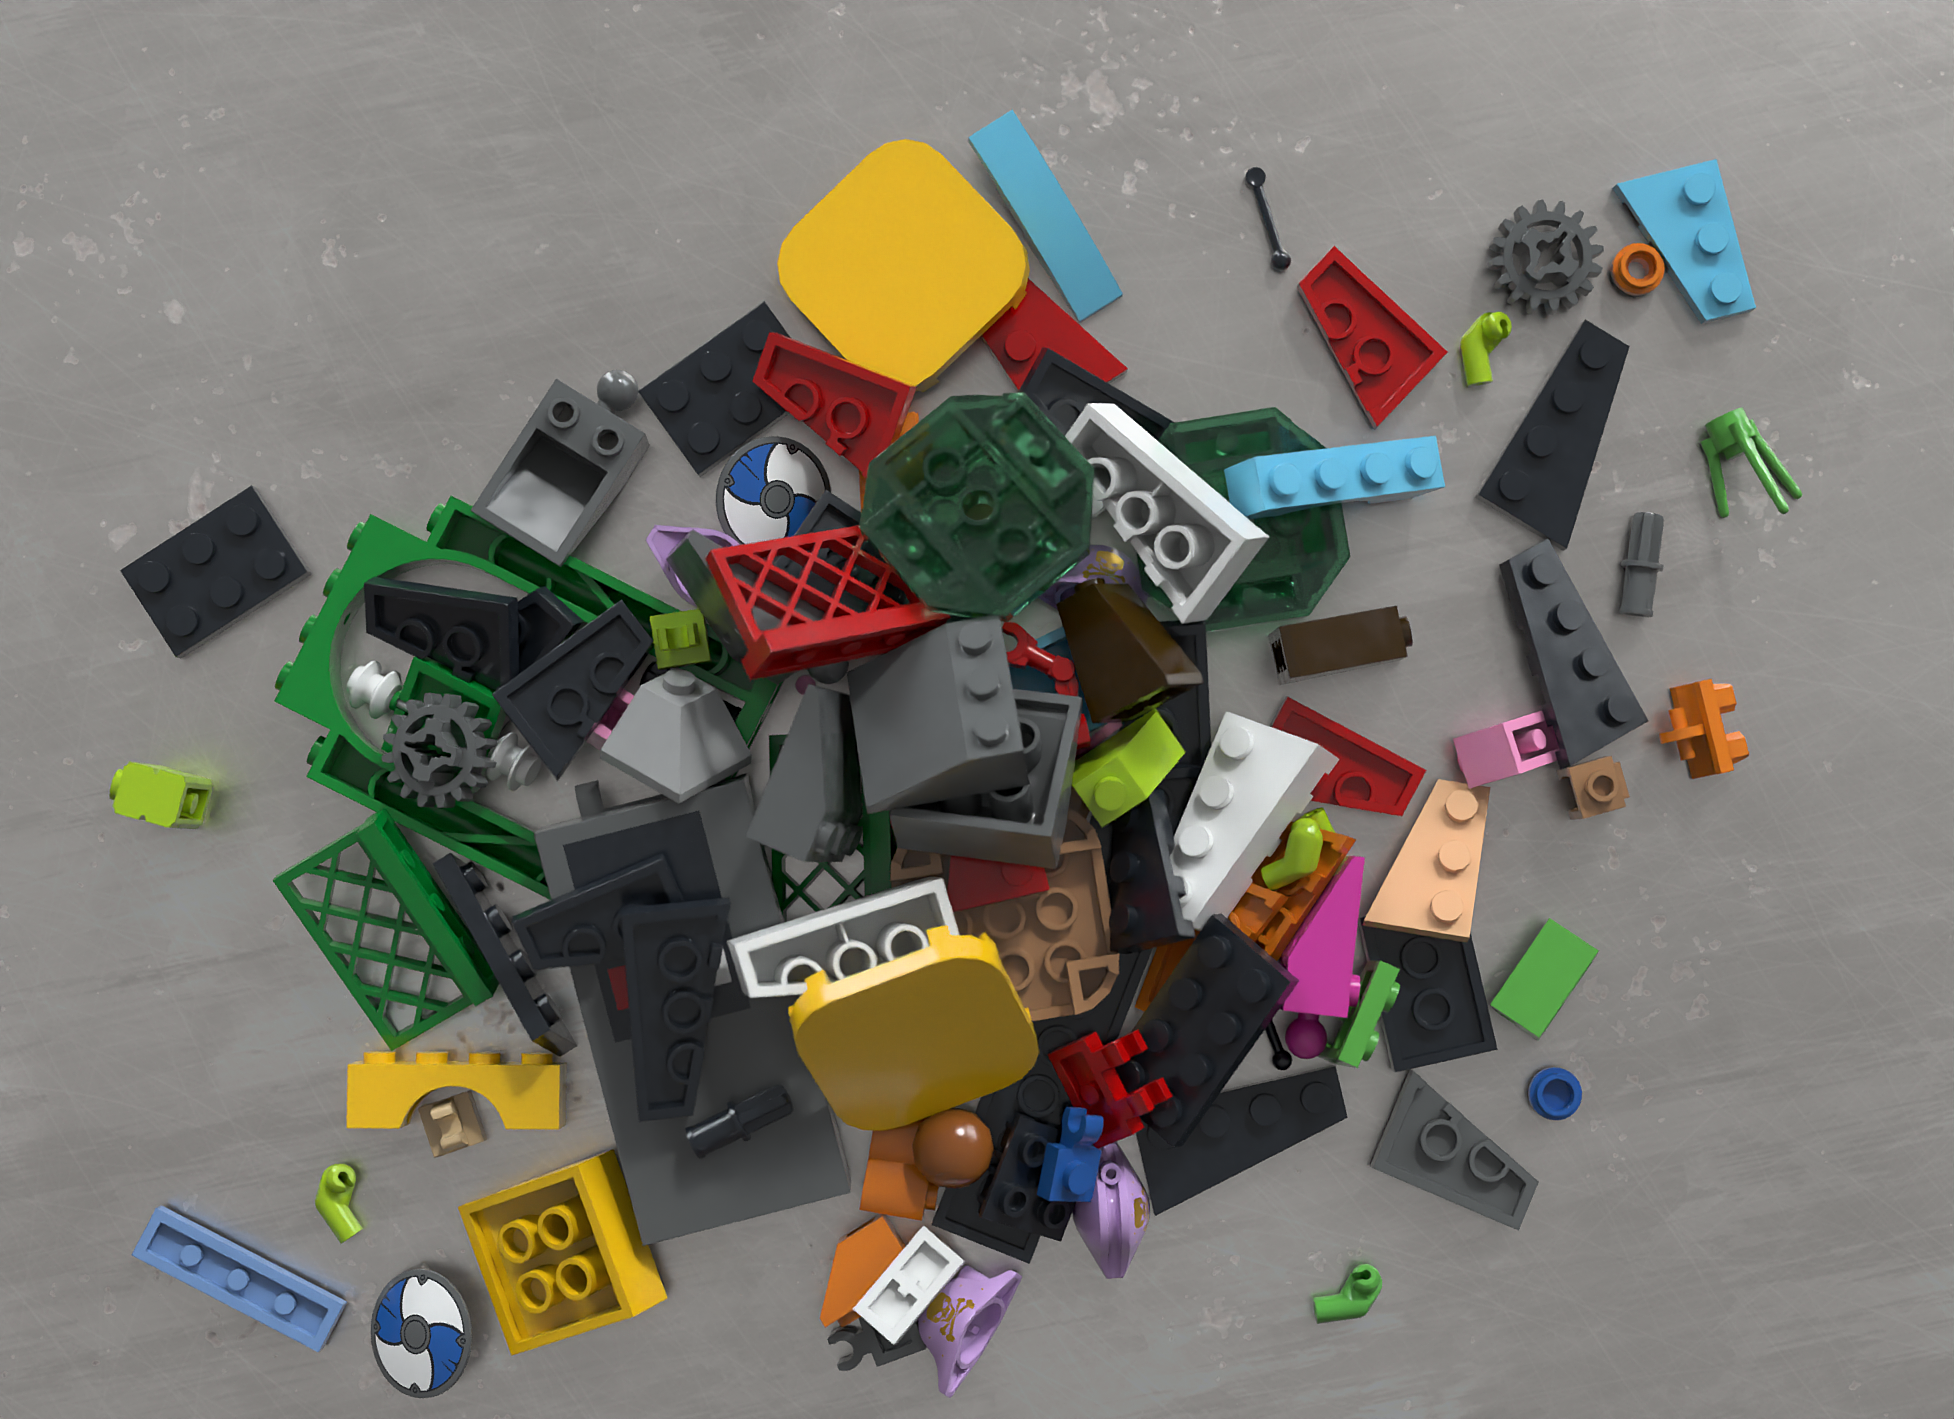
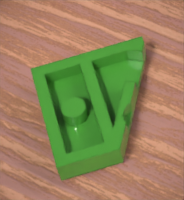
(1356, 1035)

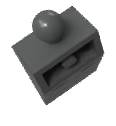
(557, 473)
(691, 568)

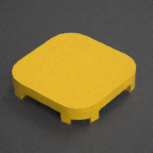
(903, 264)
(915, 1033)

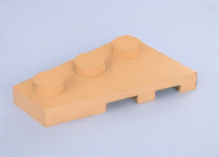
(1437, 868)

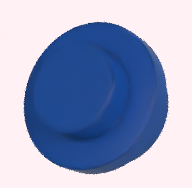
(1555, 1093)

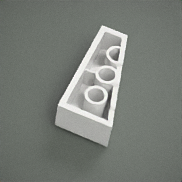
(1239, 810)

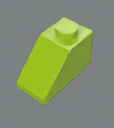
(1126, 767)

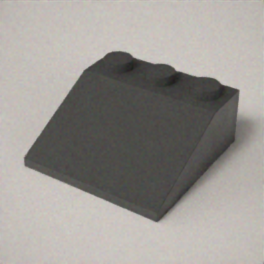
(938, 718)
(815, 785)
(1011, 823)

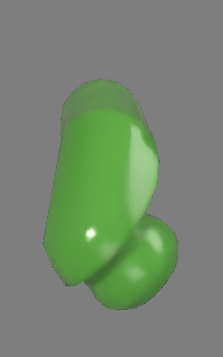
(1354, 1298)

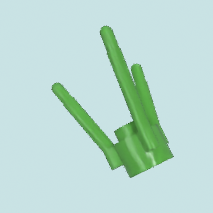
(1737, 436)

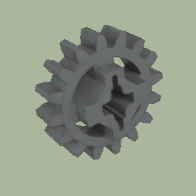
(1529, 245)
(423, 770)

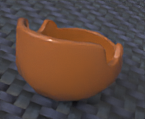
(953, 1148)

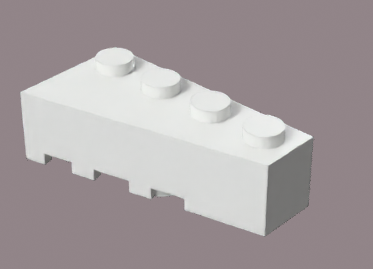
(1172, 518)
(841, 938)

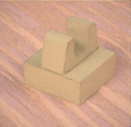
(452, 1123)

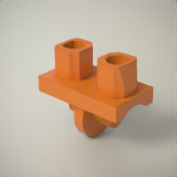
(1700, 728)

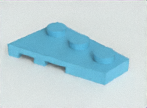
(1694, 232)

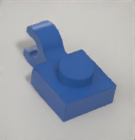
(1072, 1164)

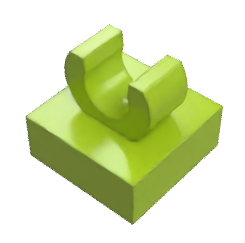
(680, 639)

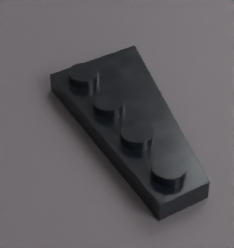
(1577, 673)

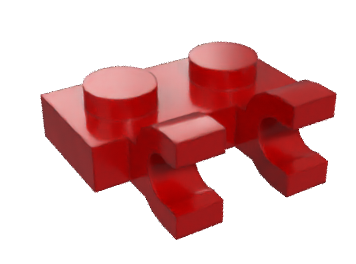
(1093, 1084)

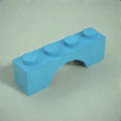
(1335, 475)

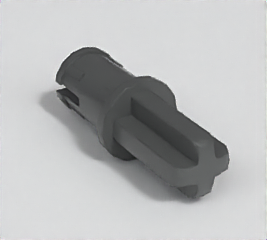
(1642, 564)

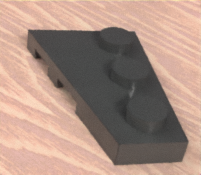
(1450, 1157)

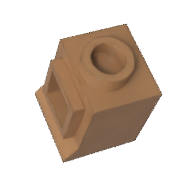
(1596, 786)

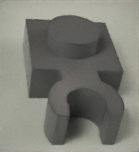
(872, 1341)

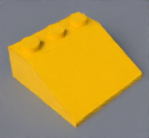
(562, 1253)

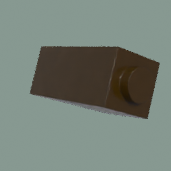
(1339, 644)
(1122, 652)

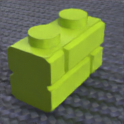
(160, 795)

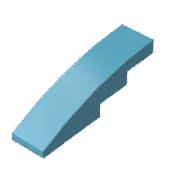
(1045, 216)

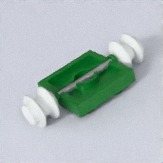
(430, 676)

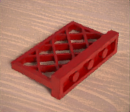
(824, 641)

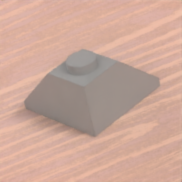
(677, 737)

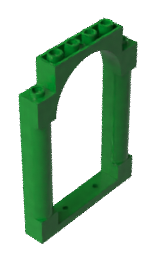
(354, 765)

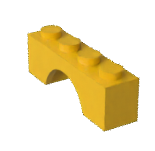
(389, 1091)

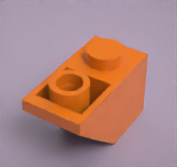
(857, 1265)

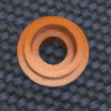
(1648, 258)

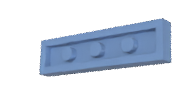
(239, 1278)

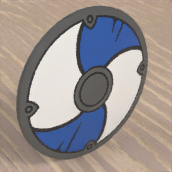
(768, 489)
(421, 1333)

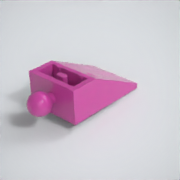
(1323, 961)

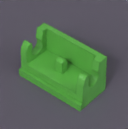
(1544, 979)

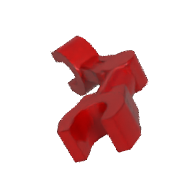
(1056, 667)

